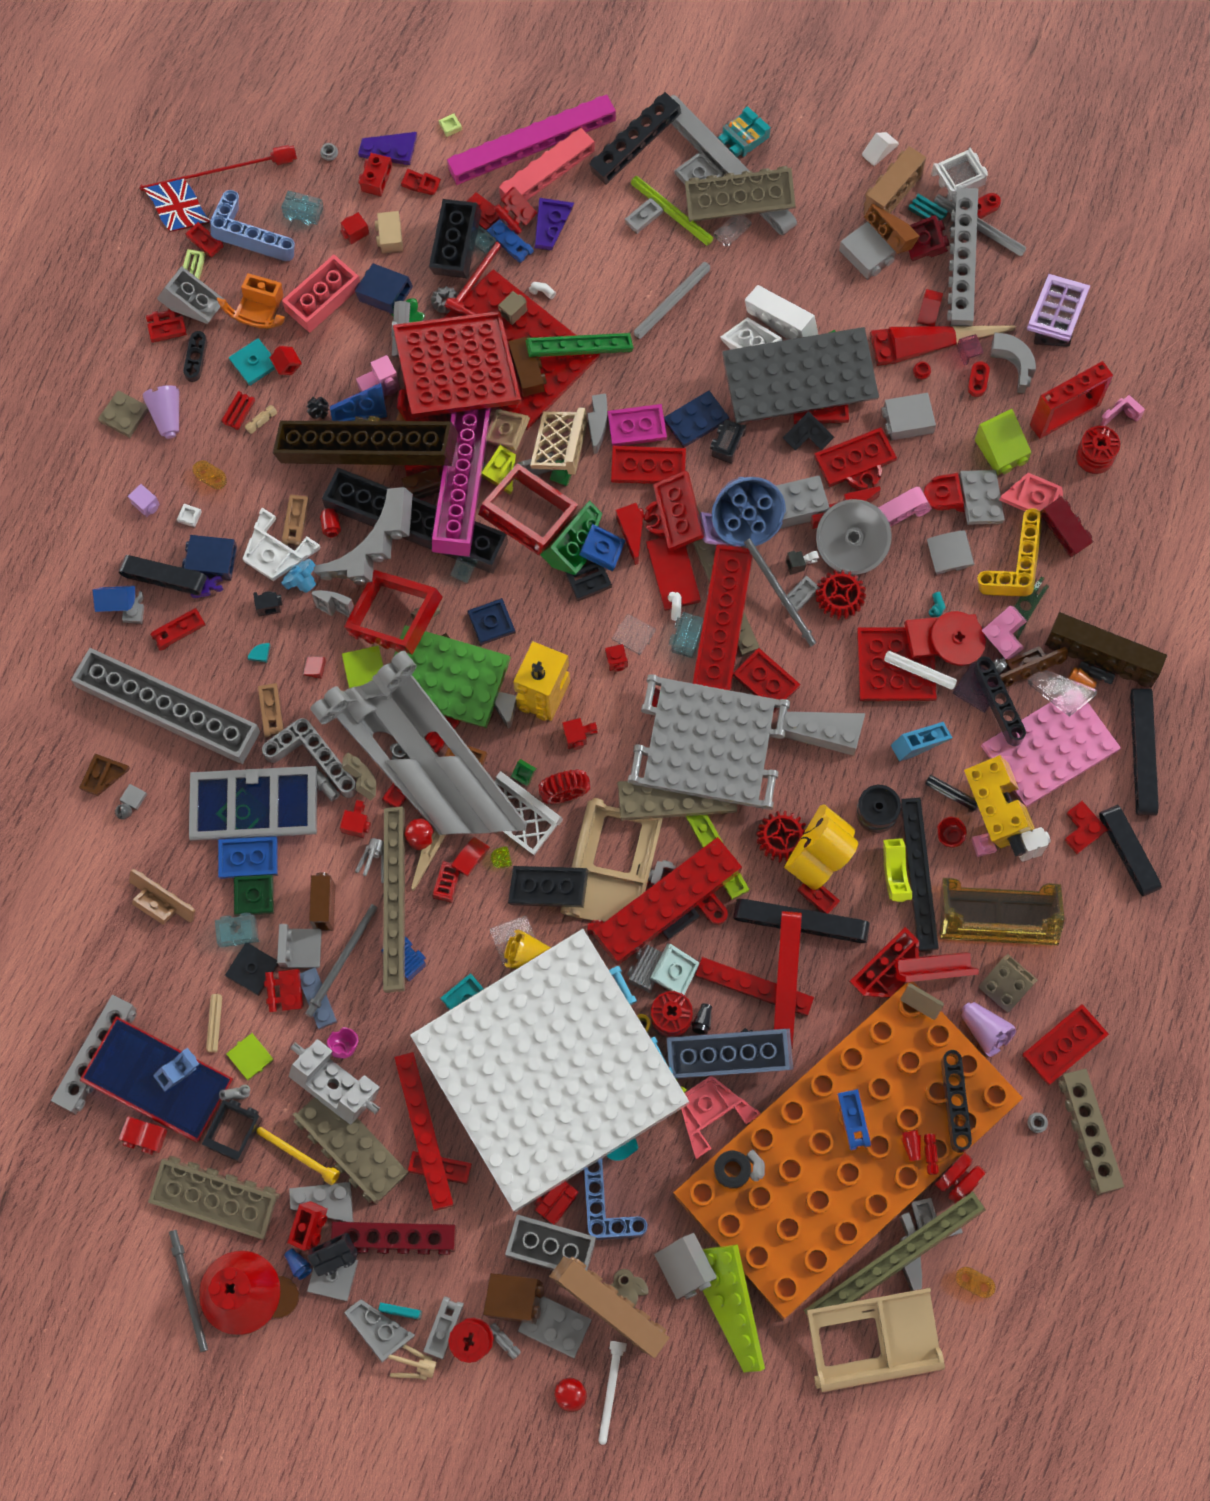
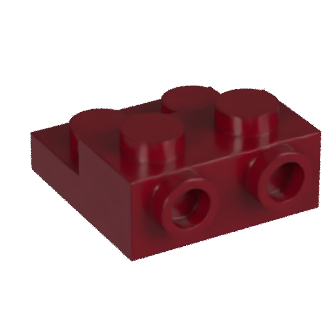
(930, 240)

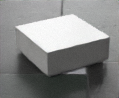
(133, 796)

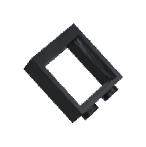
(232, 1105)

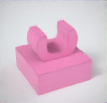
(983, 845)

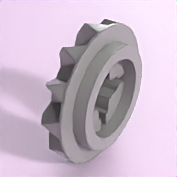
(436, 299)

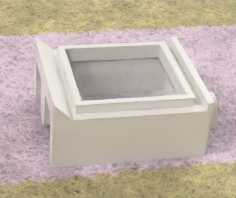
(960, 172)

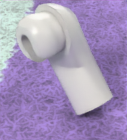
(542, 287)

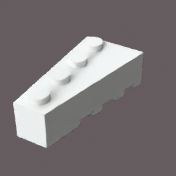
(780, 314)

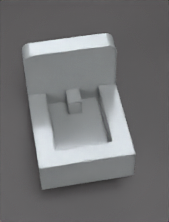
(656, 875)

